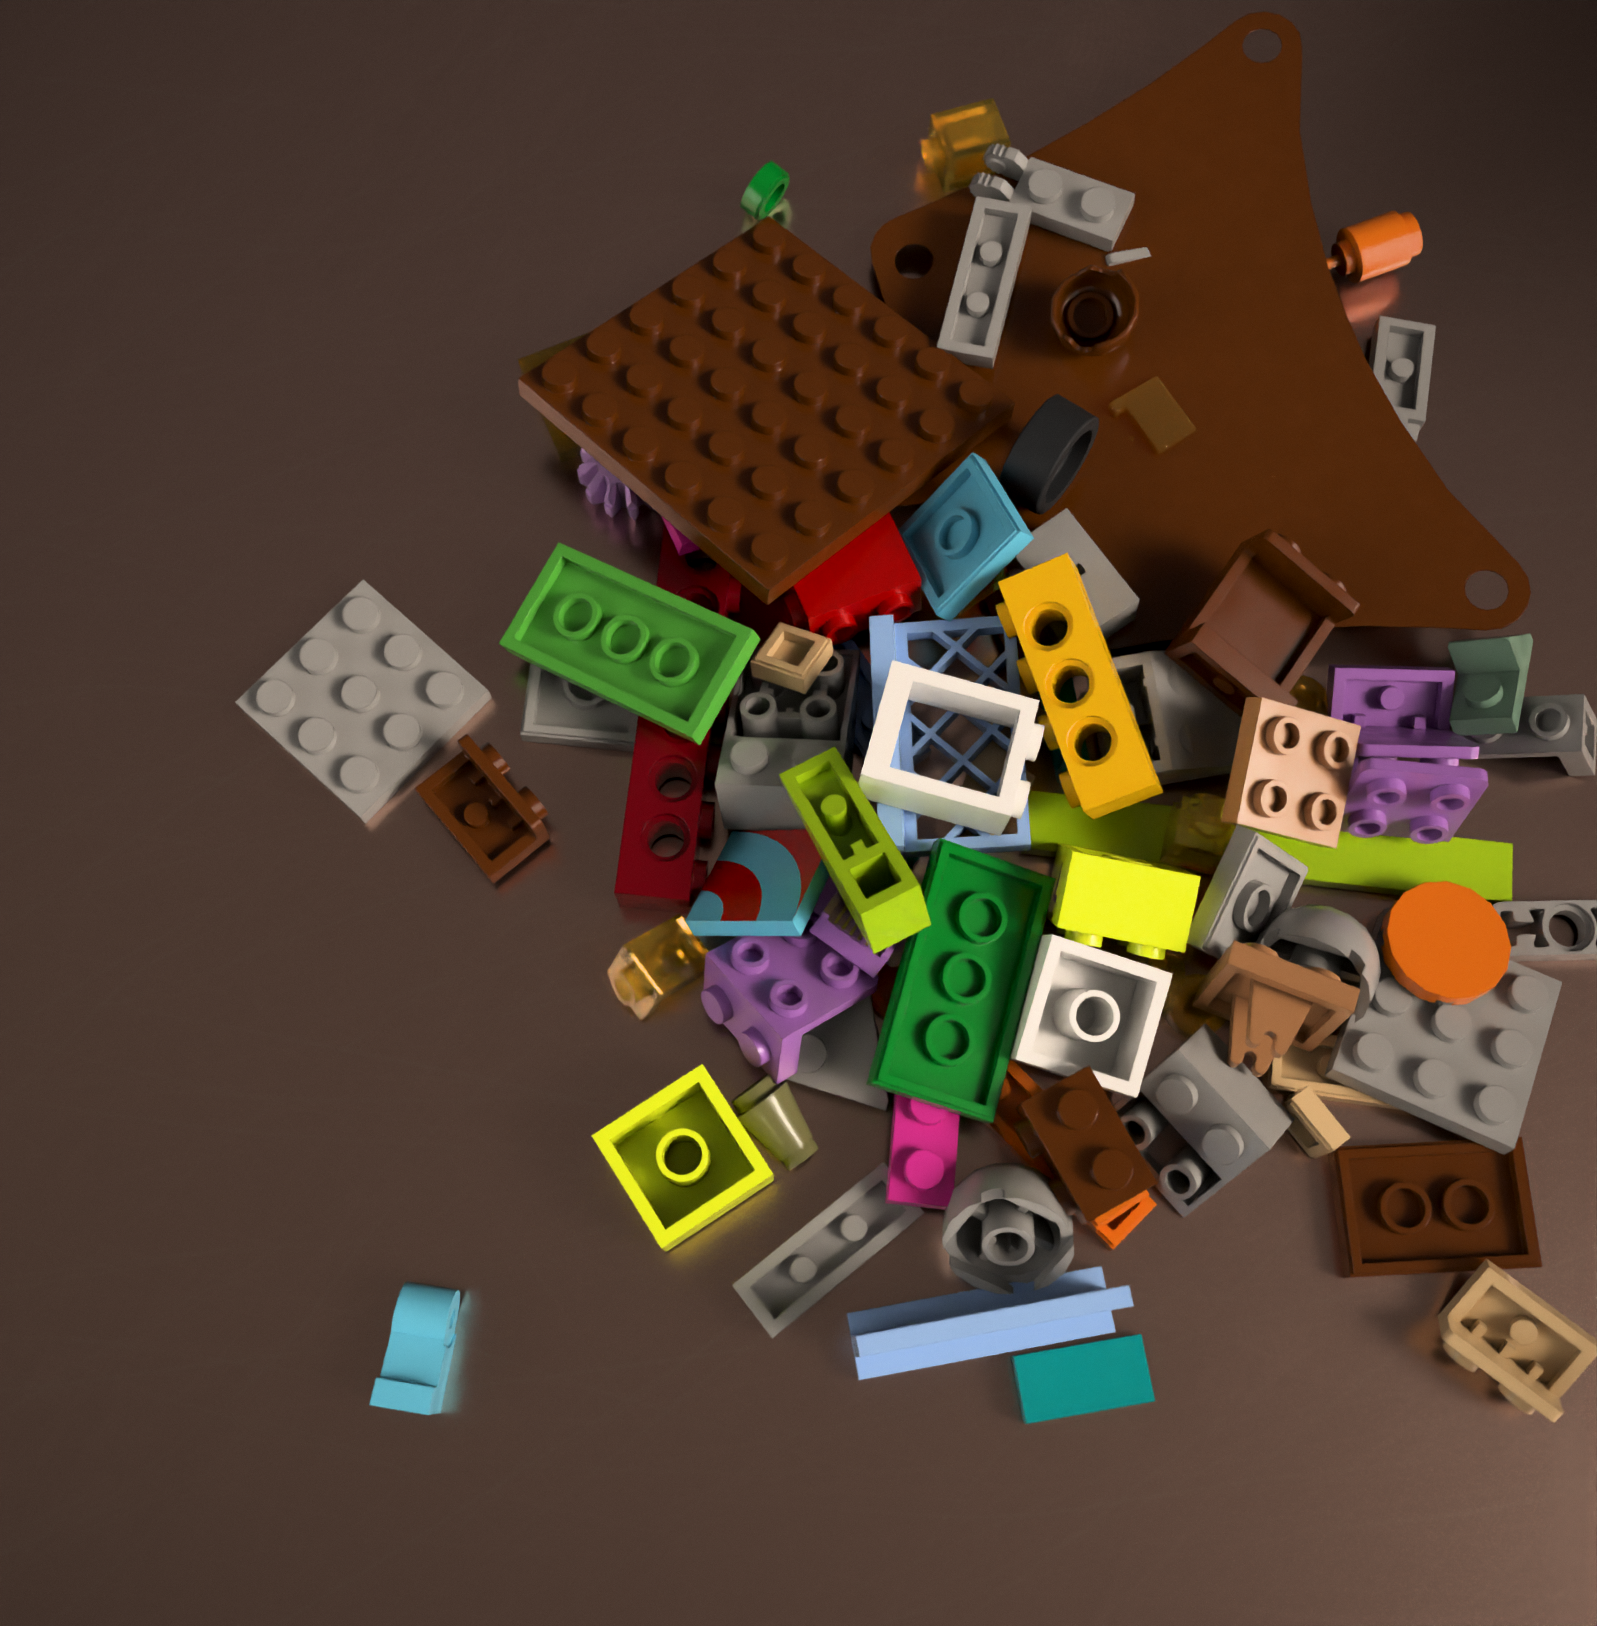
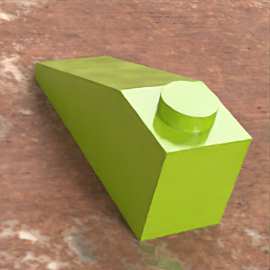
(856, 850)

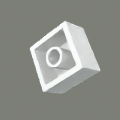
(1090, 1012)

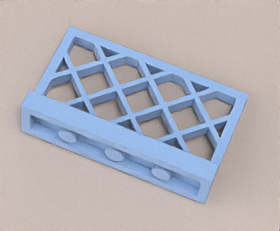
(890, 643)
(983, 1323)

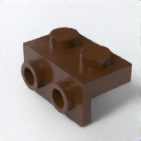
(484, 809)
(1083, 1146)

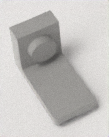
(1549, 728)

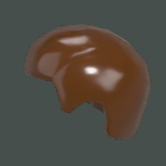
(1095, 310)

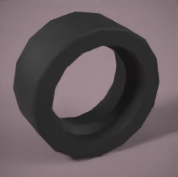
(1048, 454)

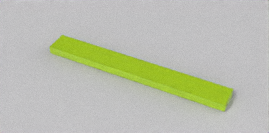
(1357, 864)

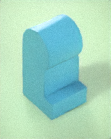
(418, 1350)

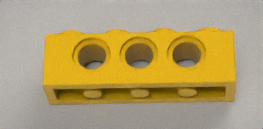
(1057, 593)

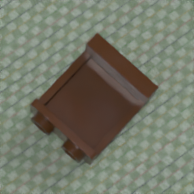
(1260, 622)

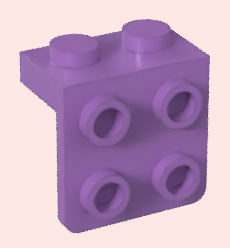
(1399, 712)
(1410, 799)
(777, 991)

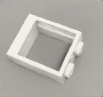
(935, 797)

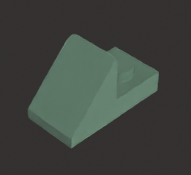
(1489, 683)

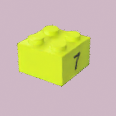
(1122, 899)
(683, 1158)

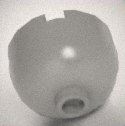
(1328, 940)
(1007, 1229)

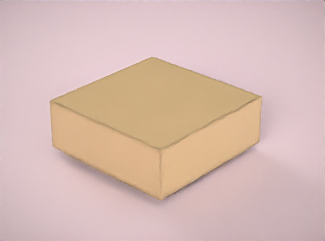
(791, 657)
(1313, 1124)

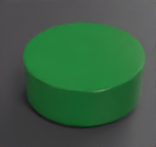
(765, 190)

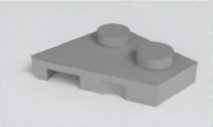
(840, 1056)

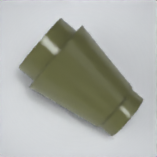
(776, 1120)

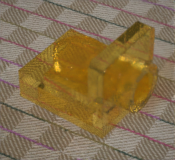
(657, 965)

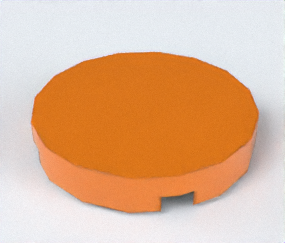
(1445, 943)

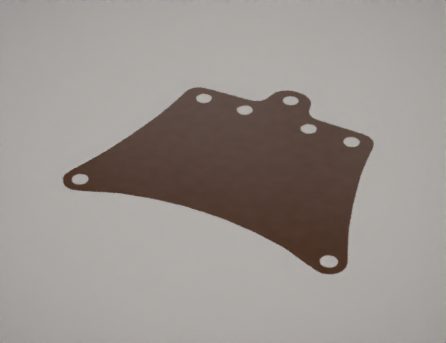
(1243, 340)

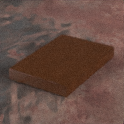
(1432, 1208)

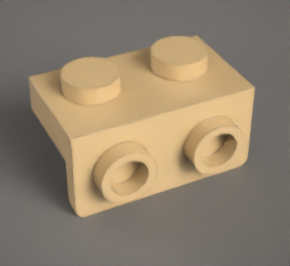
(1515, 1340)

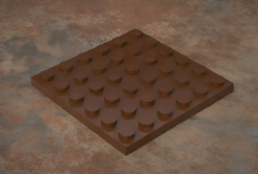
(766, 406)

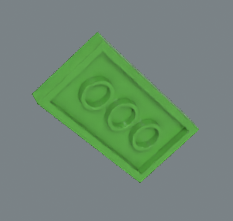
(630, 642)

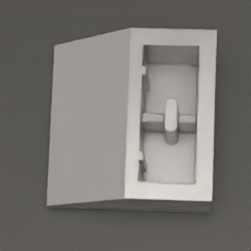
(1201, 1120)

